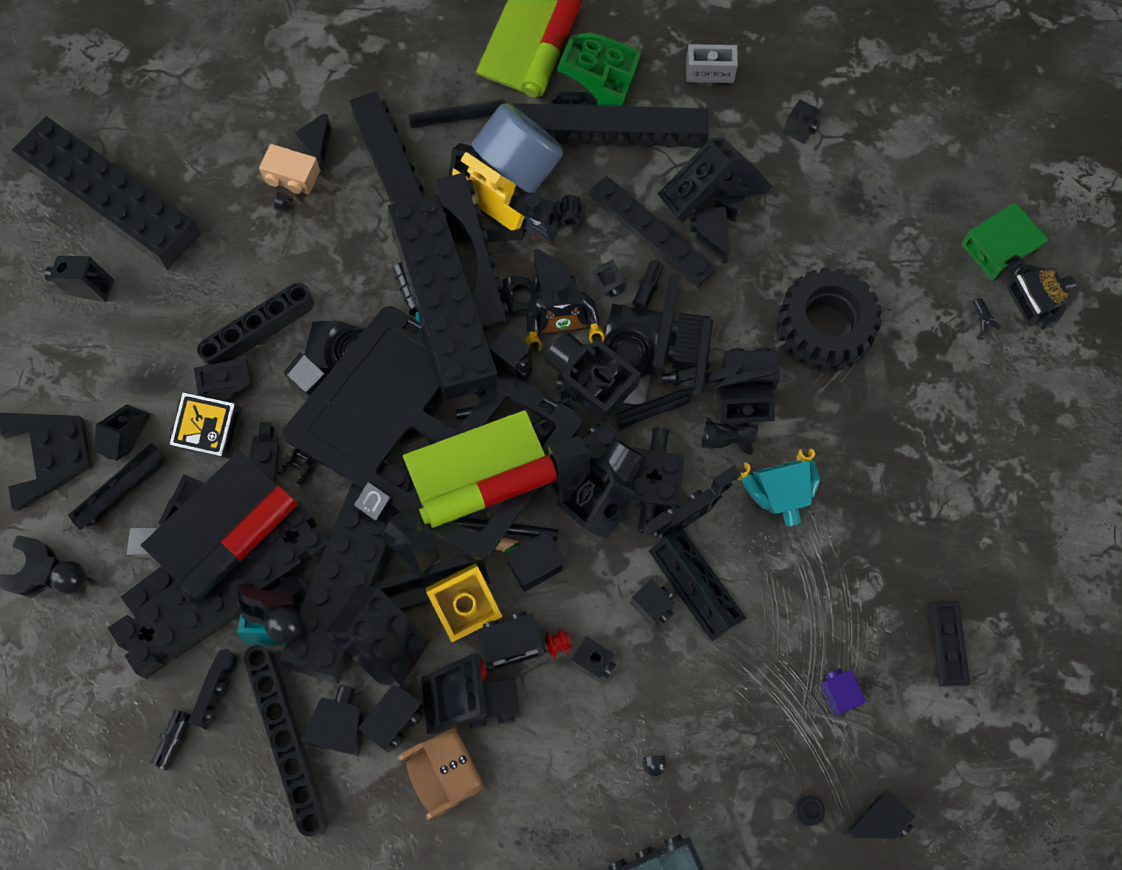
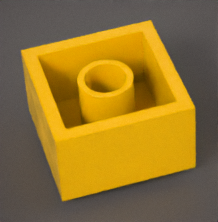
(463, 602)

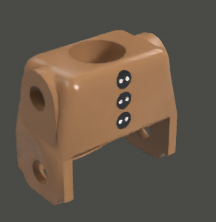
(442, 773)

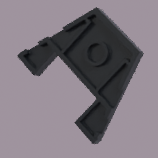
(57, 450)
(699, 505)

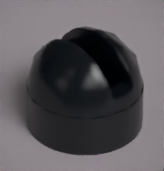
(281, 201)
(654, 765)

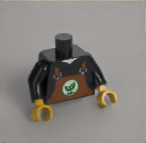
(559, 310)

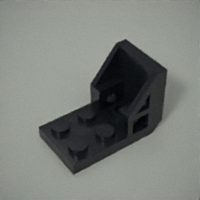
(707, 172)

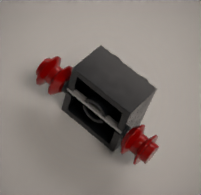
(517, 642)

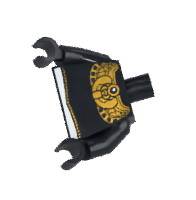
(1038, 292)

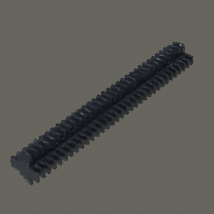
(454, 112)

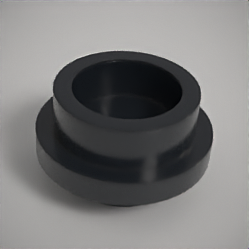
(810, 810)

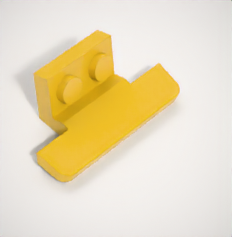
(492, 192)

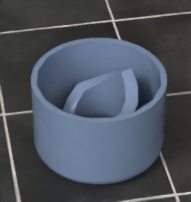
(517, 147)

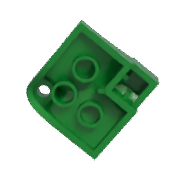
(600, 66)

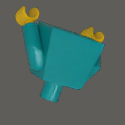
(784, 486)

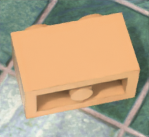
(289, 169)

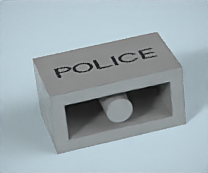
(711, 63)

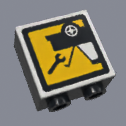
(205, 425)

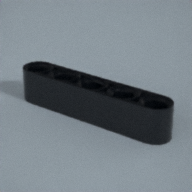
(261, 314)

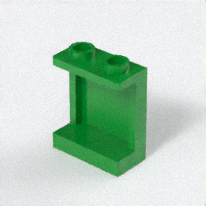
(1002, 237)

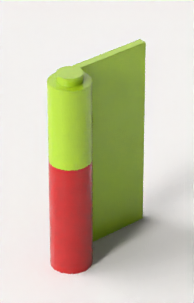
(528, 43)
(478, 469)

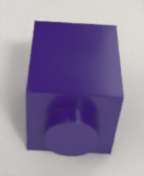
(842, 691)

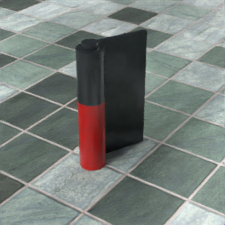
(218, 526)

